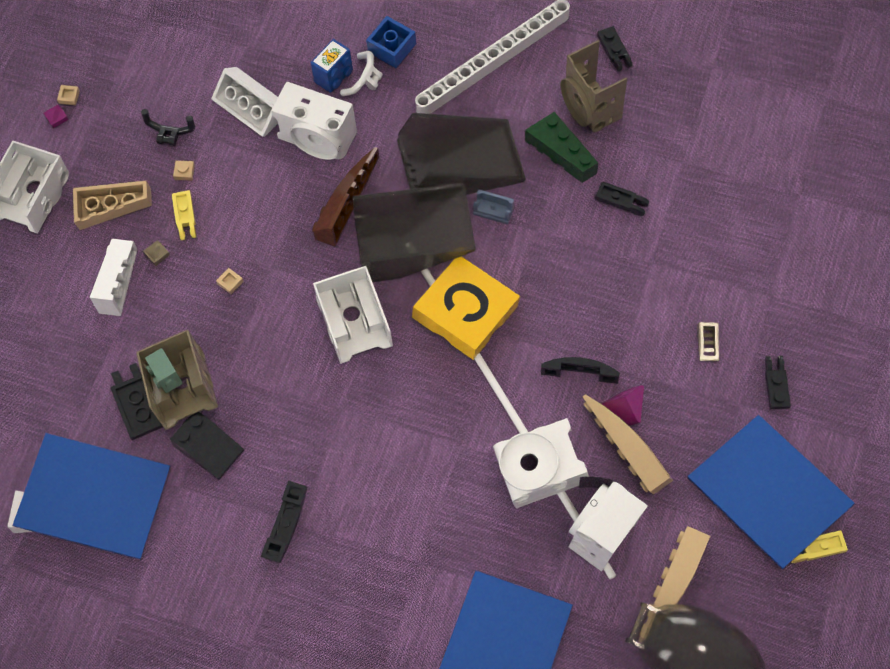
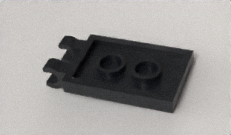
(133, 404)

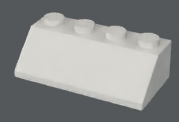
(246, 100)

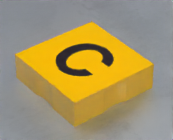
(465, 306)

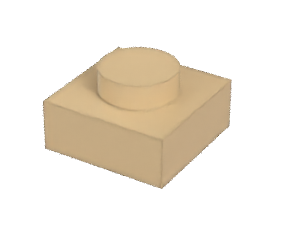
(68, 95)
(184, 170)
(229, 281)

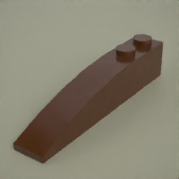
(340, 205)

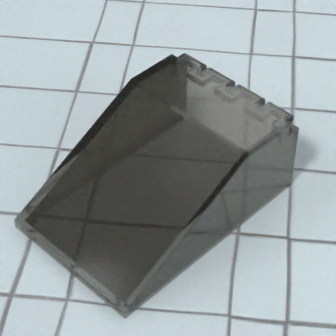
(459, 150)
(412, 229)

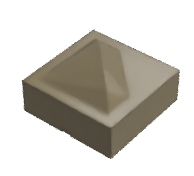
(156, 253)

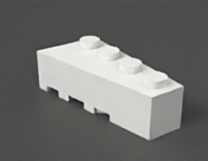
(114, 277)

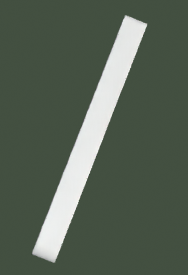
(501, 50)

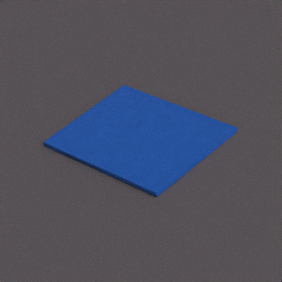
(770, 491)
(92, 496)
(505, 627)

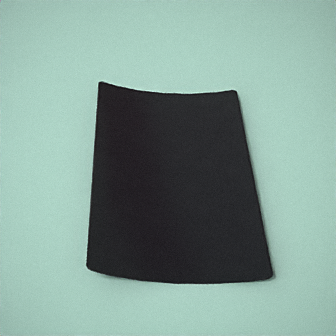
(594, 482)

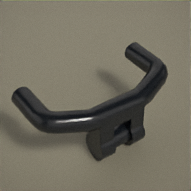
(164, 130)

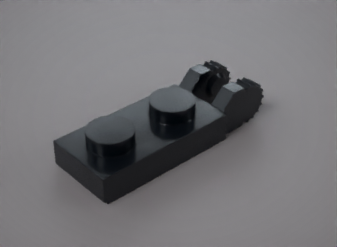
(614, 47)
(621, 198)
(777, 384)

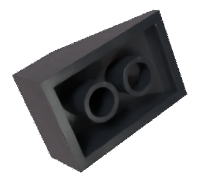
(206, 444)

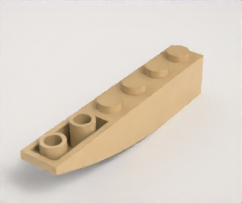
(631, 447)
(681, 571)

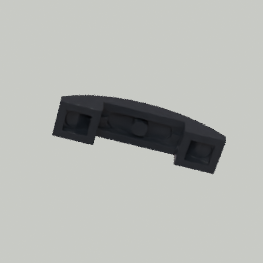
(579, 364)
(285, 523)

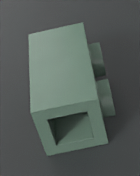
(163, 370)

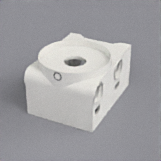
(314, 125)
(16, 173)
(357, 291)
(556, 465)
(605, 523)

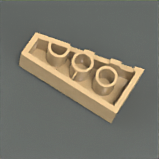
(106, 202)

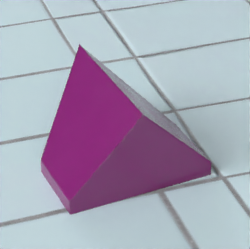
(627, 405)

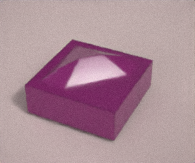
(55, 116)

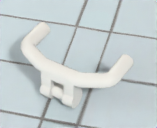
(365, 78)

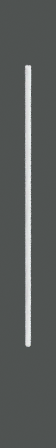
(518, 423)

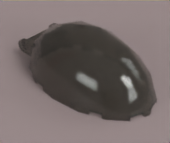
(692, 639)

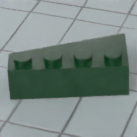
(562, 146)

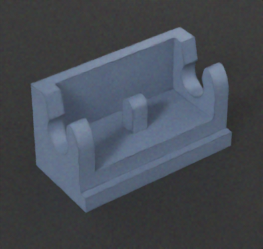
(493, 206)

